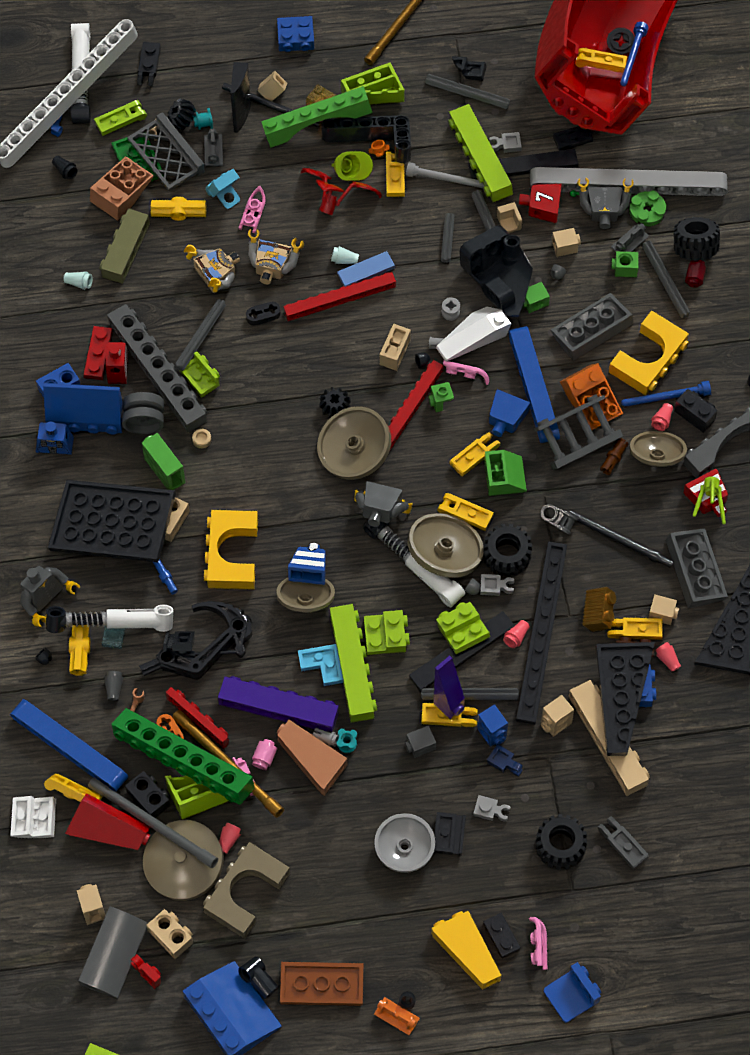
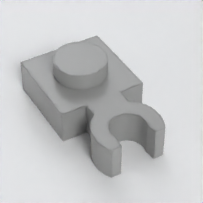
(509, 142)
(493, 585)
(487, 809)

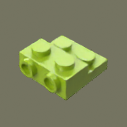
(462, 627)
(386, 633)

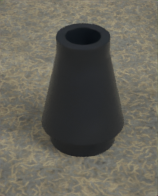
(66, 168)

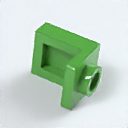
(439, 394)

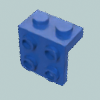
(573, 993)

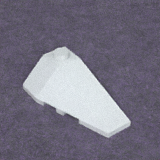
(474, 332)

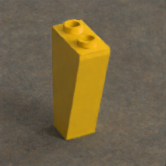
(466, 946)

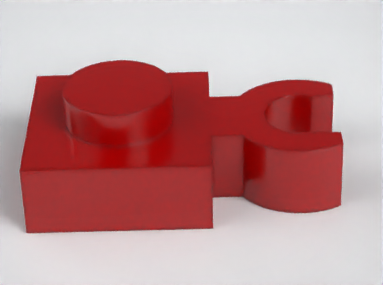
(149, 973)

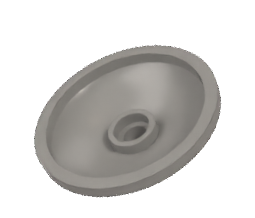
(409, 831)

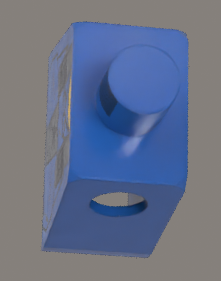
(54, 438)

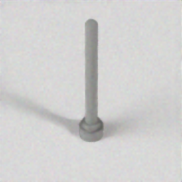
(414, 170)

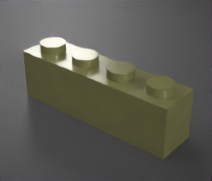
(125, 245)

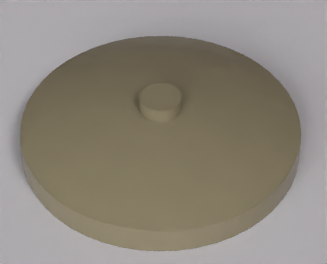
(354, 443)
(445, 545)
(177, 872)

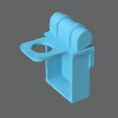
(222, 186)

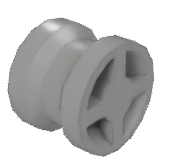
(450, 313)

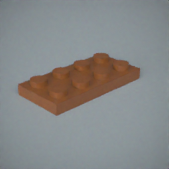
(321, 983)

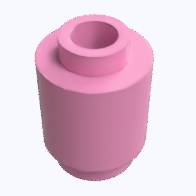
(264, 754)

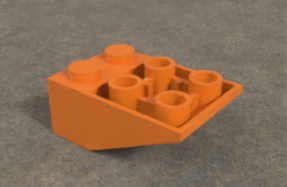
(586, 384)

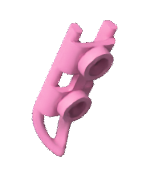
(254, 206)
(469, 371)
(539, 938)

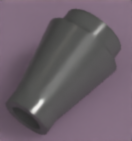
(113, 684)

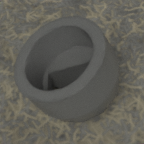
(557, 272)
(473, 587)

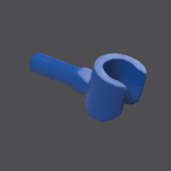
(56, 129)

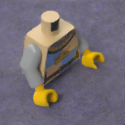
(271, 258)
(214, 266)

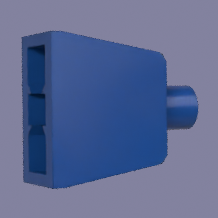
(507, 413)

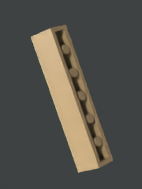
(625, 768)

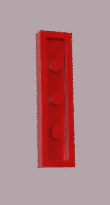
(205, 722)

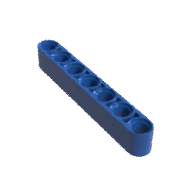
(532, 380)
(68, 745)

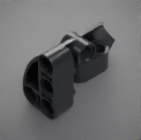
(499, 268)

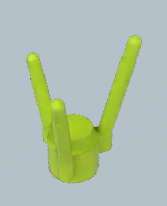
(711, 488)

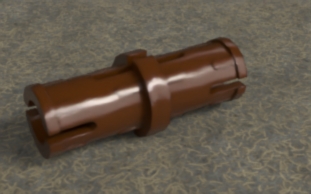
(614, 456)

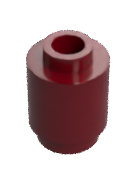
(695, 273)

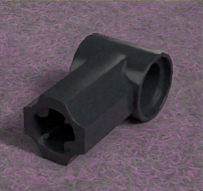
(255, 973)

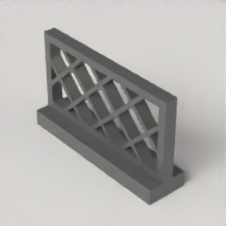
(180, 147)

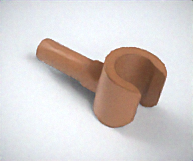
(136, 699)

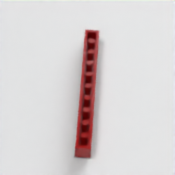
(339, 296)
(414, 400)

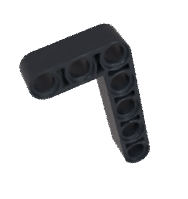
(371, 129)

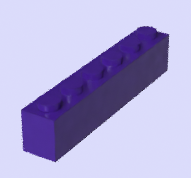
(278, 704)

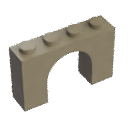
(250, 862)

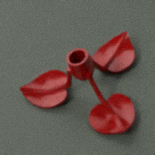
(329, 201)

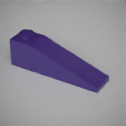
(447, 689)

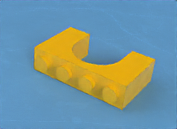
(645, 375)
(222, 526)

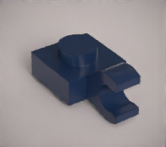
(503, 759)

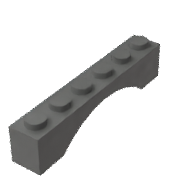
(702, 459)

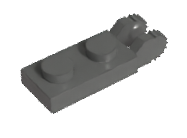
(624, 843)

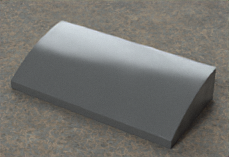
(592, 326)
(696, 567)
(112, 952)

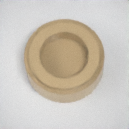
(201, 438)

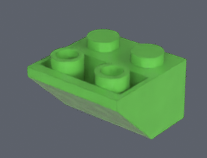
(504, 472)

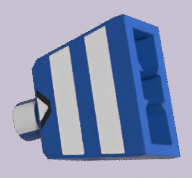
(308, 565)

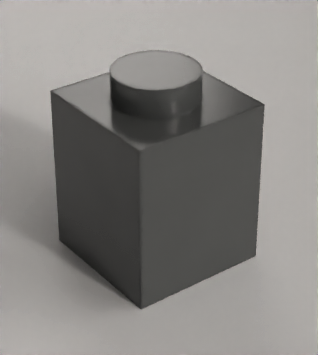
(420, 742)

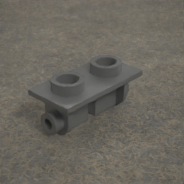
(213, 148)
(631, 239)

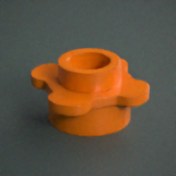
(378, 148)

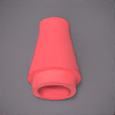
(662, 418)
(515, 636)
(668, 656)
(229, 836)

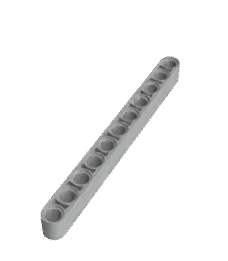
(662, 181)

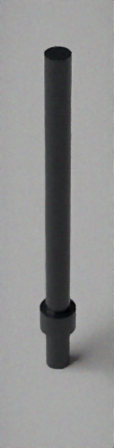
(265, 102)
(653, 555)

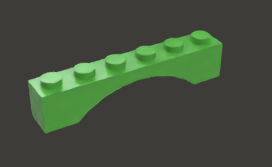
(285, 126)

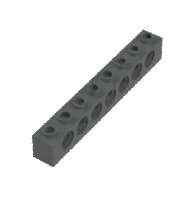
(190, 418)

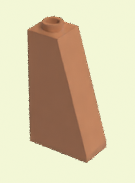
(312, 755)

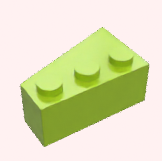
(379, 84)
(191, 797)

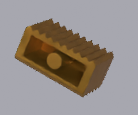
(599, 609)

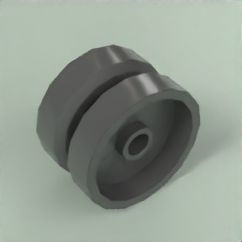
(143, 413)

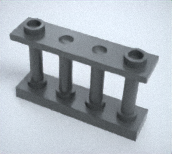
(593, 442)

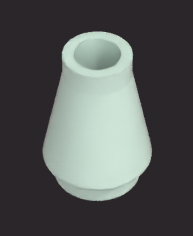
(344, 256)
(79, 279)

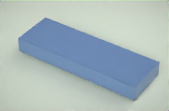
(366, 269)

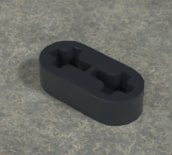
(263, 313)

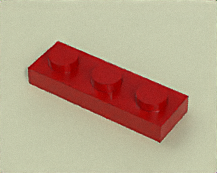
(96, 356)

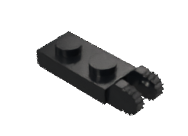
(148, 62)

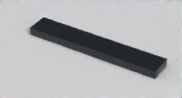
(523, 164)
(425, 675)

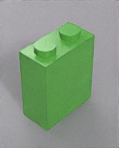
(163, 462)

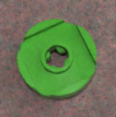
(651, 199)

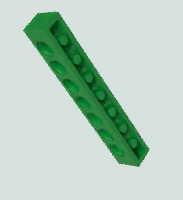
(183, 756)

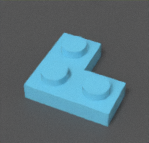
(324, 658)

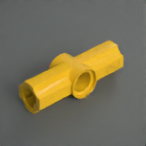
(178, 208)
(79, 649)

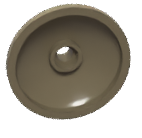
(658, 448)
(305, 596)

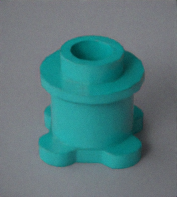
(203, 120)
(347, 736)

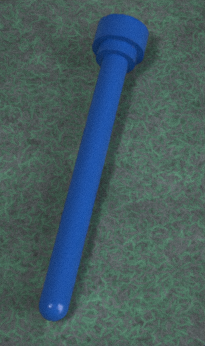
(640, 30)
(702, 389)

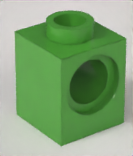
(629, 258)
(536, 298)

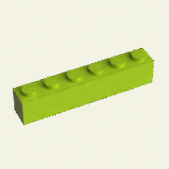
(480, 153)
(352, 663)

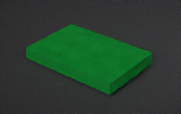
(124, 148)

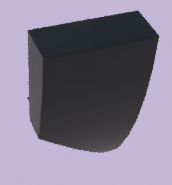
(470, 69)

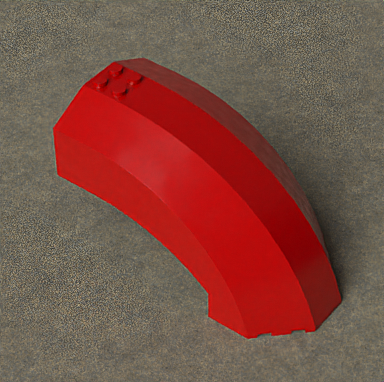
(590, 94)

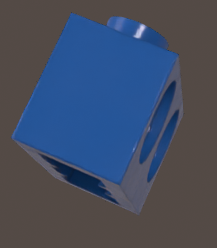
(58, 377)
(492, 726)

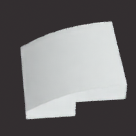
(33, 817)

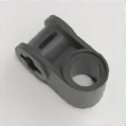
(560, 518)

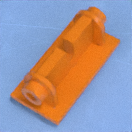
(396, 1016)

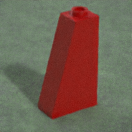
(107, 824)

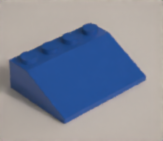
(84, 407)
(231, 1010)

